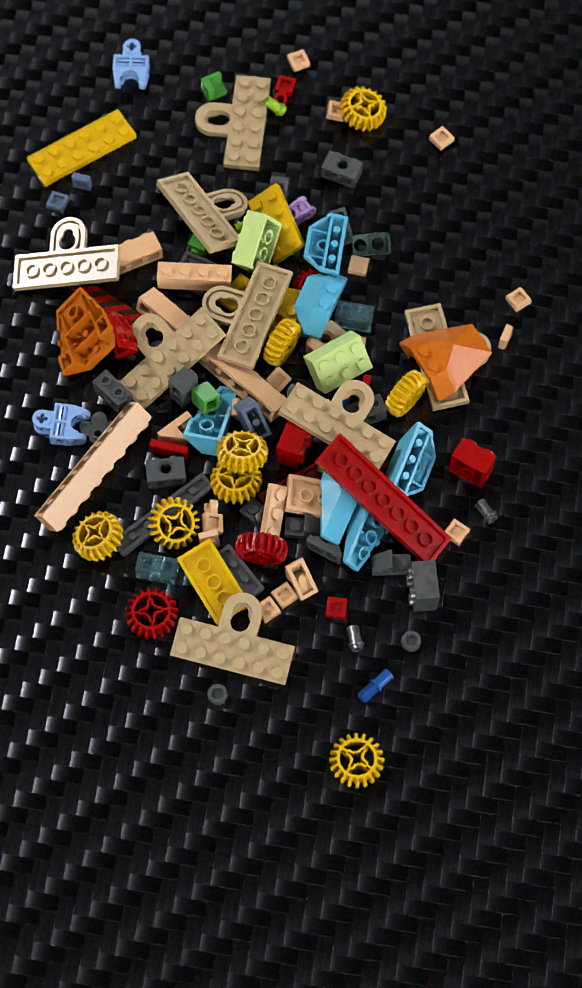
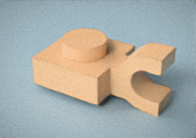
(211, 518)

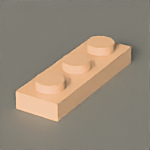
(274, 509)

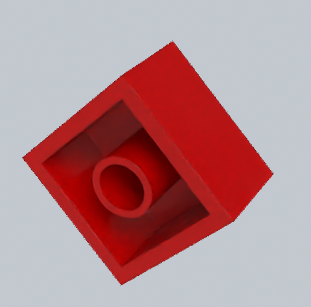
(293, 445)
(472, 462)

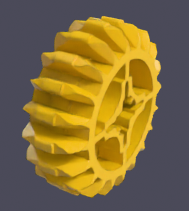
(360, 113)
(282, 342)
(406, 393)
(242, 451)
(245, 486)
(187, 529)
(98, 536)
(363, 765)

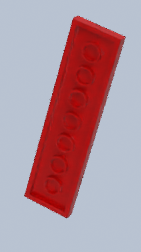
(382, 499)

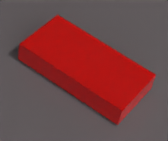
(168, 449)

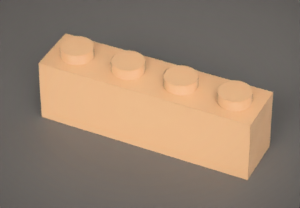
(139, 252)
(193, 276)

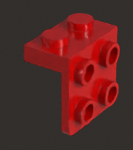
(125, 340)

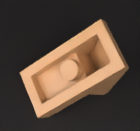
(173, 432)
(301, 579)

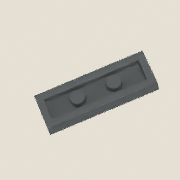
(241, 572)

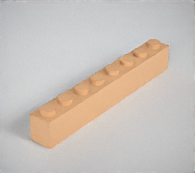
(93, 466)

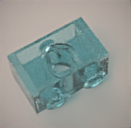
(354, 316)
(156, 568)

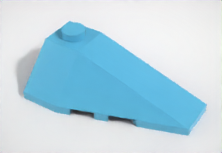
(208, 429)
(336, 509)
(362, 536)

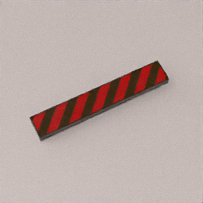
(106, 300)

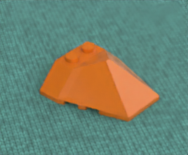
(84, 333)
(447, 356)

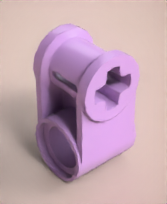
(301, 210)

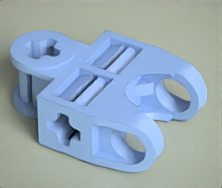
(131, 65)
(60, 424)

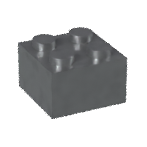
(423, 585)

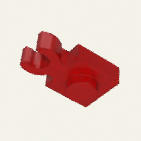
(284, 88)

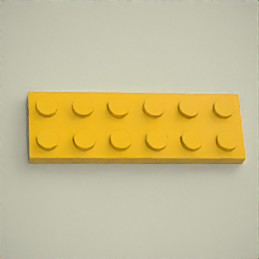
(81, 147)

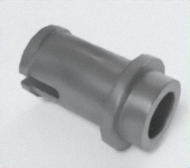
(486, 511)
(355, 638)

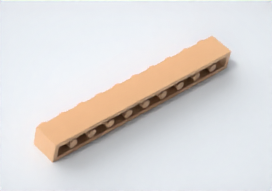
(237, 378)

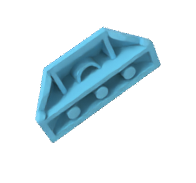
(326, 243)
(318, 302)
(413, 460)

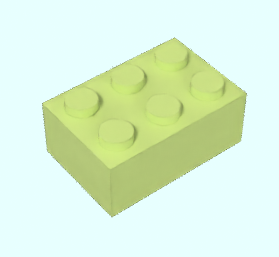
(256, 240)
(338, 361)

